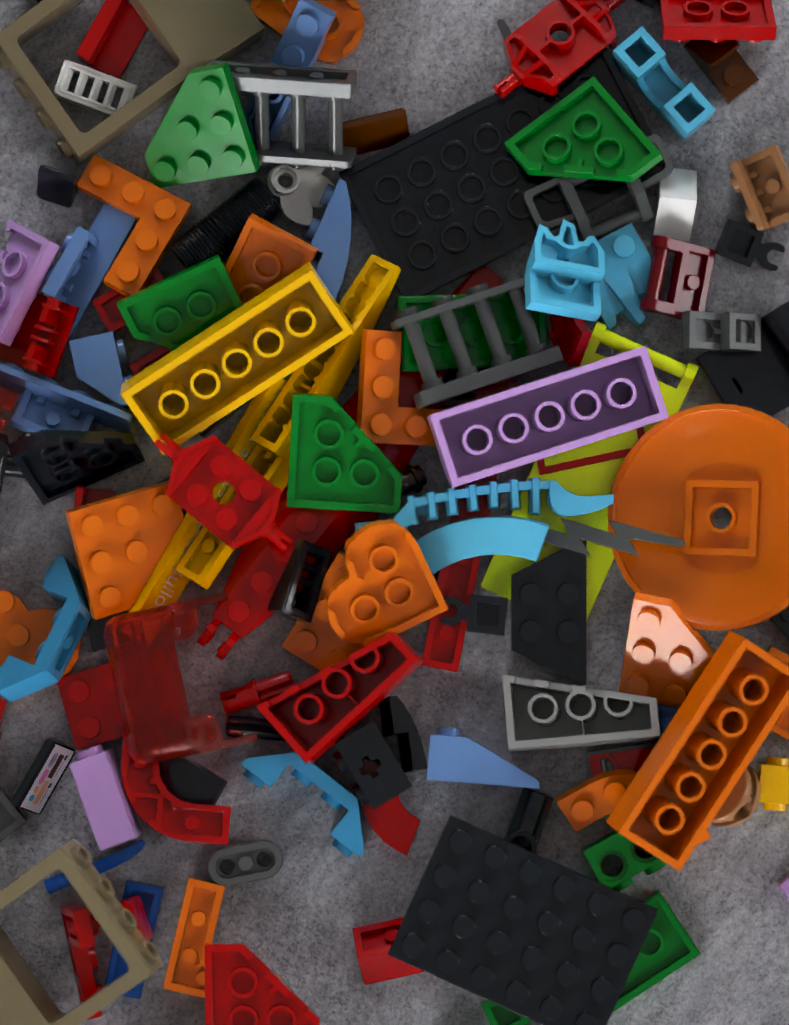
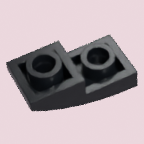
(191, 781)

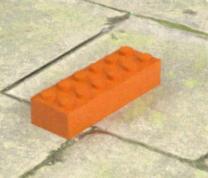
(703, 751)

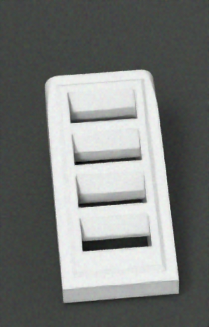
(69, 68)

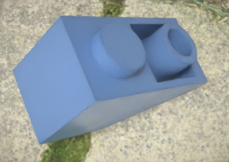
(100, 364)

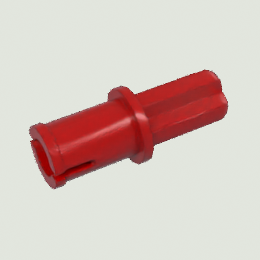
(255, 692)

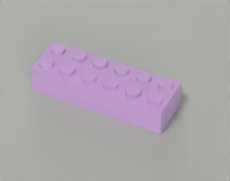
(547, 417)

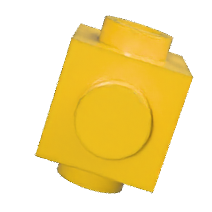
(774, 783)

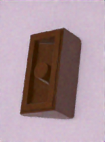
(376, 131)

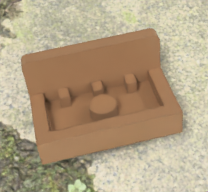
(764, 186)

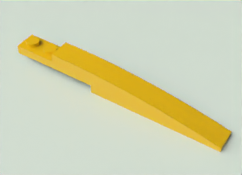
(321, 375)

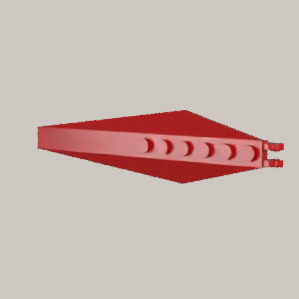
(263, 563)

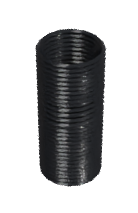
(231, 218)

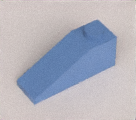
(466, 761)

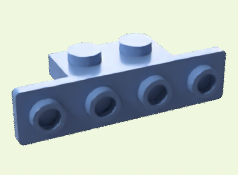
(87, 260)
(56, 408)

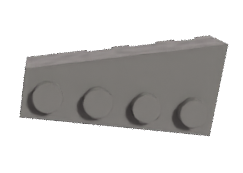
(566, 716)

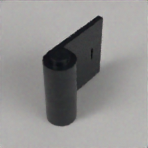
(759, 375)

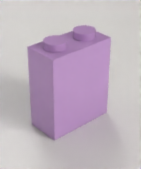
(104, 797)

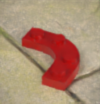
(166, 812)

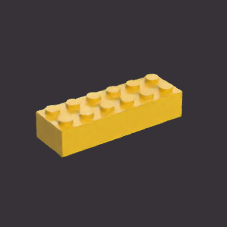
(237, 357)

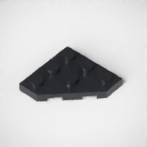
(65, 459)

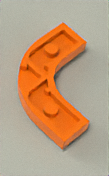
(598, 798)

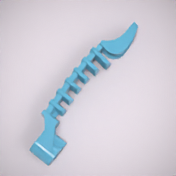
(558, 499)

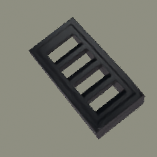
(286, 588)

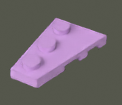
(21, 275)

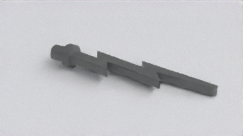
(620, 542)

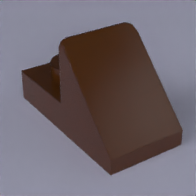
(723, 67)

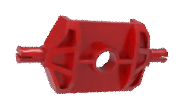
(546, 63)
(203, 467)

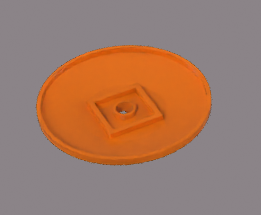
(674, 487)

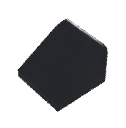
(56, 186)

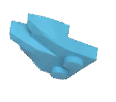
(564, 274)
(625, 278)

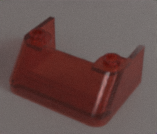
(152, 686)

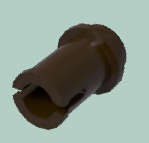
(412, 479)

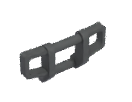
(640, 211)

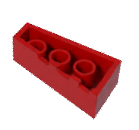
(334, 700)

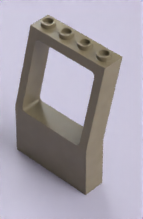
(185, 29)
(21, 994)

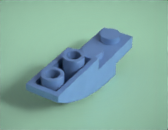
(298, 47)
(332, 236)

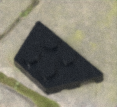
(551, 613)

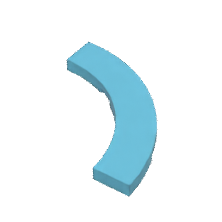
(483, 537)

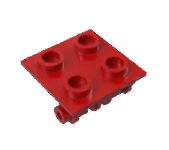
(41, 336)

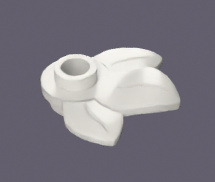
(302, 195)

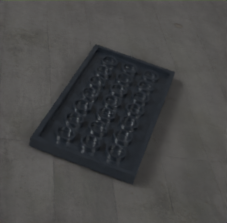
(457, 193)

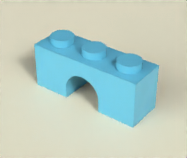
(673, 100)

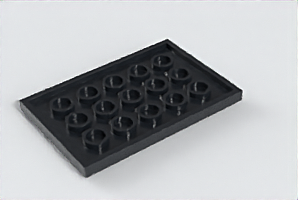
(521, 929)

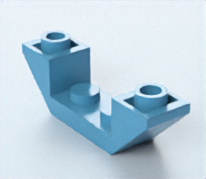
(53, 655)
(348, 830)

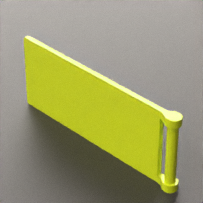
(589, 479)

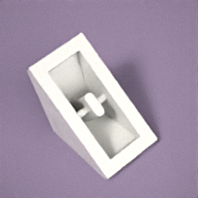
(676, 205)

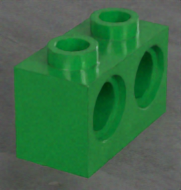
(631, 863)

